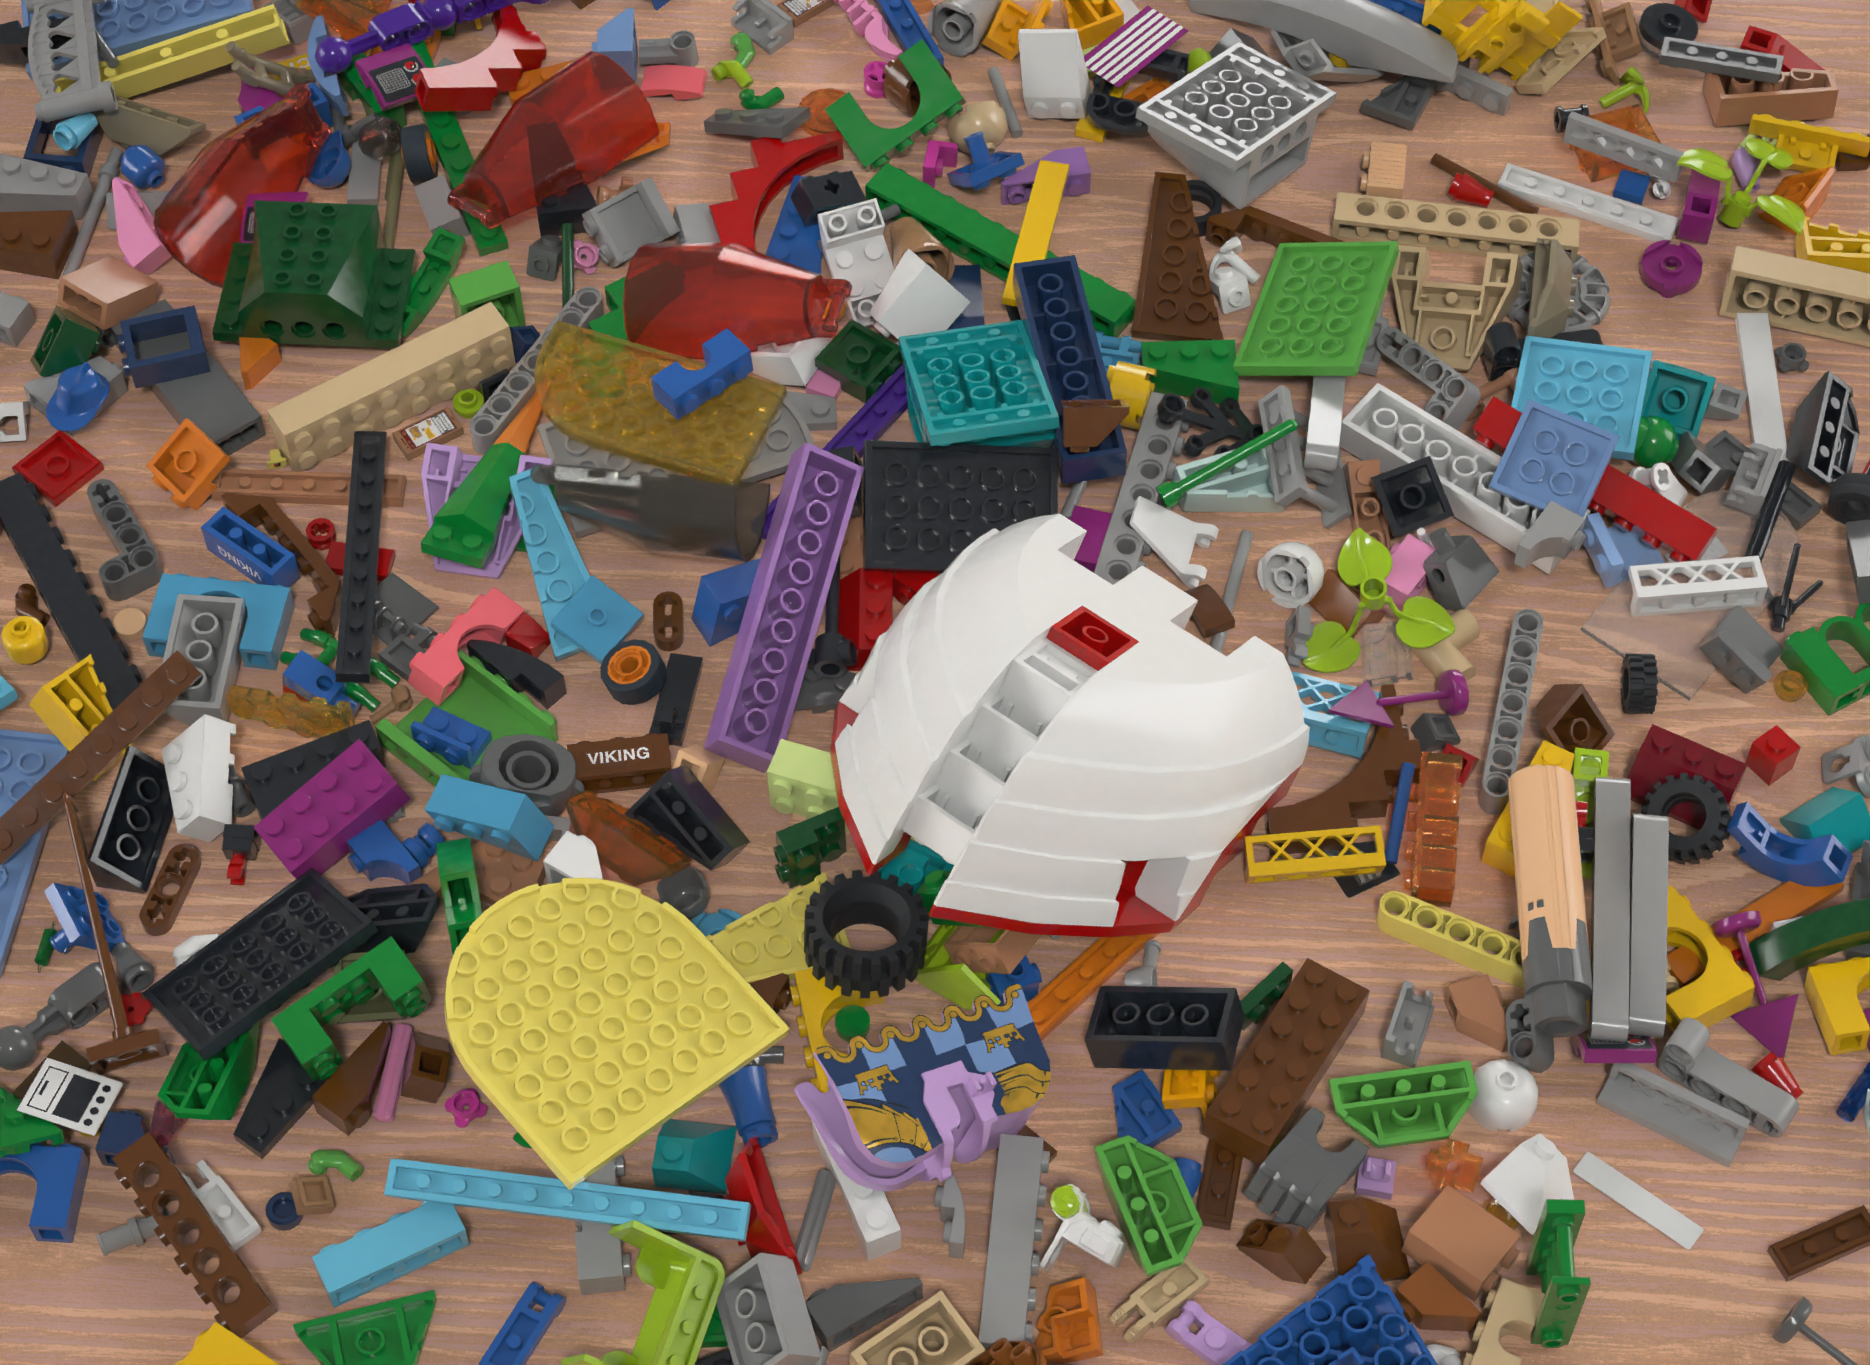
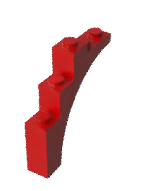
(479, 79)
(773, 170)

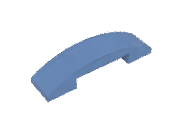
(328, 84)

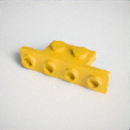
(1807, 144)

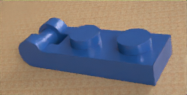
(524, 1327)

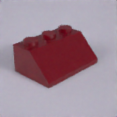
(1671, 754)

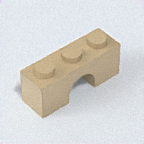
(1512, 1312)

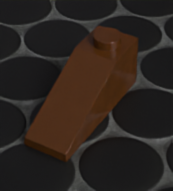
(353, 1088)

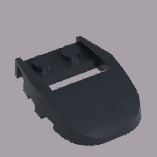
(1119, 114)

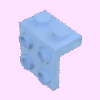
(1611, 549)

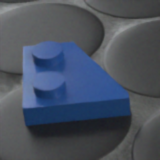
(1141, 1111)

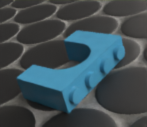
(267, 609)

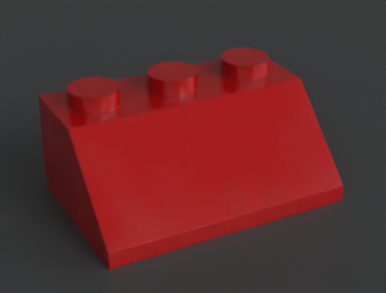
(865, 610)

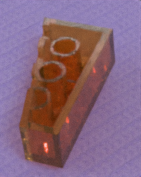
(1434, 829)

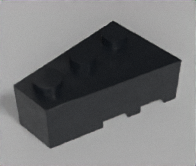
(689, 818)

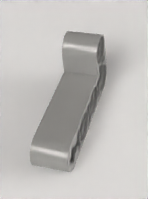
(1426, 370)
(1724, 1082)

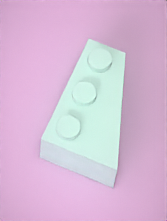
(1237, 489)

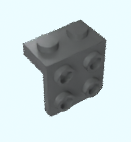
(1742, 649)

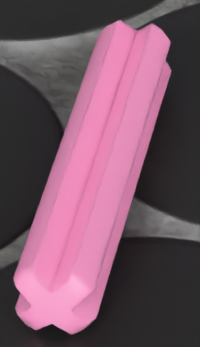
(393, 1073)

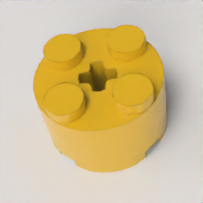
(1132, 384)

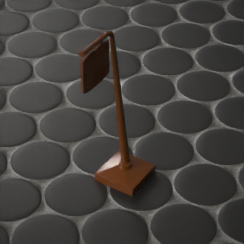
(126, 1046)

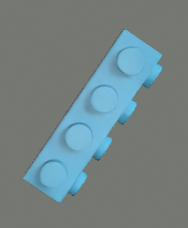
(389, 1251)

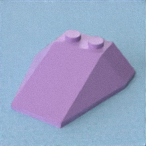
(441, 475)

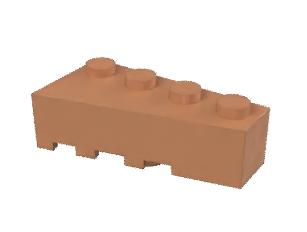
(1797, 96)

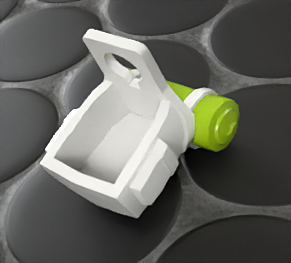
(1082, 1229)

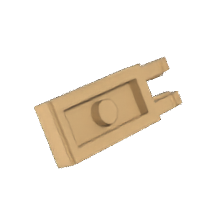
(1160, 1298)

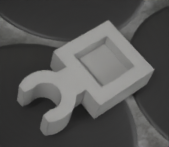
(1297, 632)

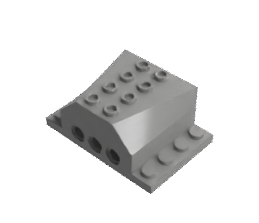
(1238, 122)

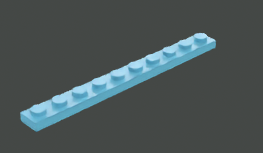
(552, 1199)

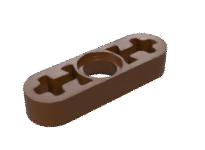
(174, 903)

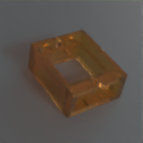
(1627, 118)

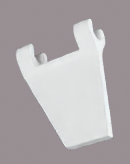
(1173, 538)

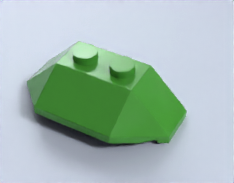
(1405, 1103)
(1149, 1203)

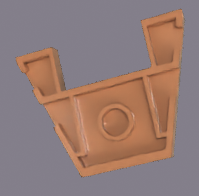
(497, 873)

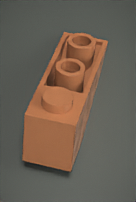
(1363, 500)

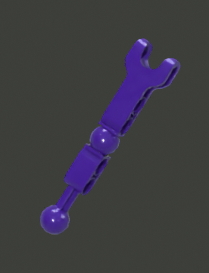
(405, 25)

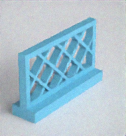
(1328, 729)

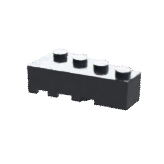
(565, 209)
(282, 774)

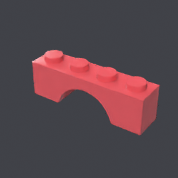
(439, 669)

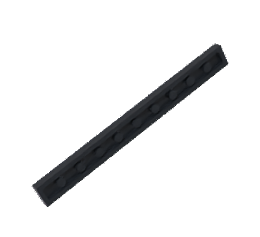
(361, 558)

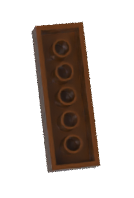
(1285, 1062)

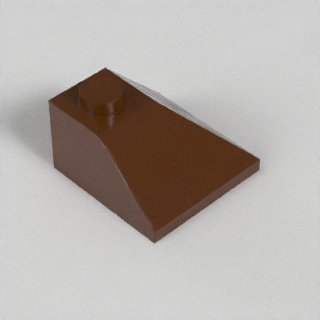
(1090, 421)
(1572, 719)
(1365, 1228)

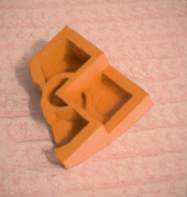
(1070, 1323)

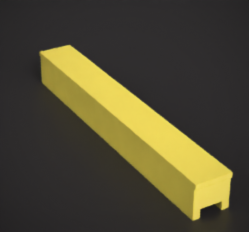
(191, 53)

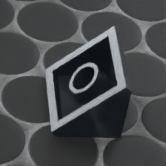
(1412, 497)

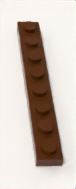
(95, 752)

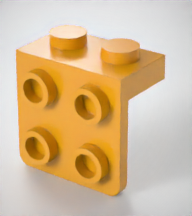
(1008, 19)

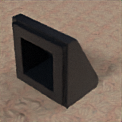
(490, 384)

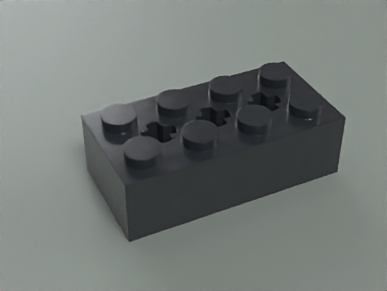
(1165, 1028)

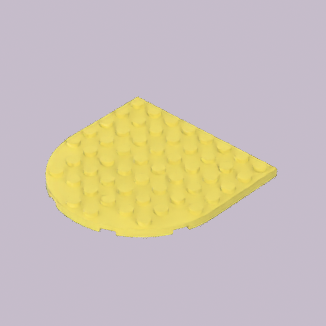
(596, 1017)

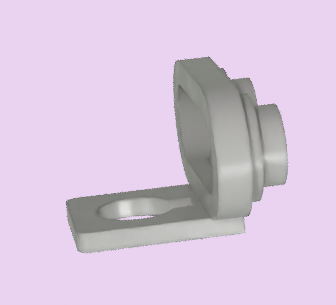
(1859, 763)

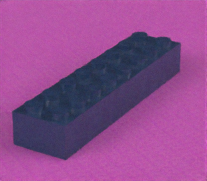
(1069, 356)

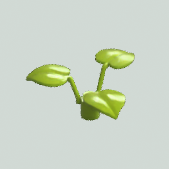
(1739, 205)
(1367, 565)

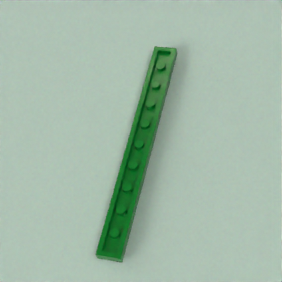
(456, 161)

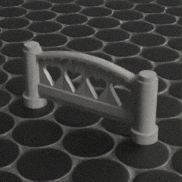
(88, 91)

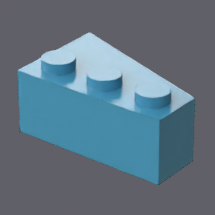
(490, 815)

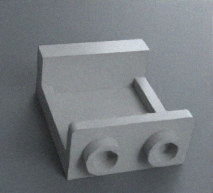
(629, 222)

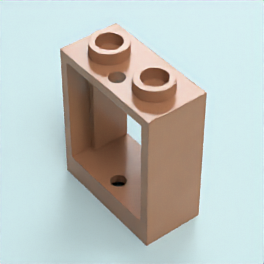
(971, 947)

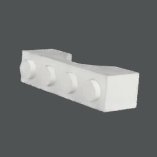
(868, 1209)

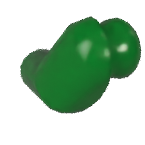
(766, 101)

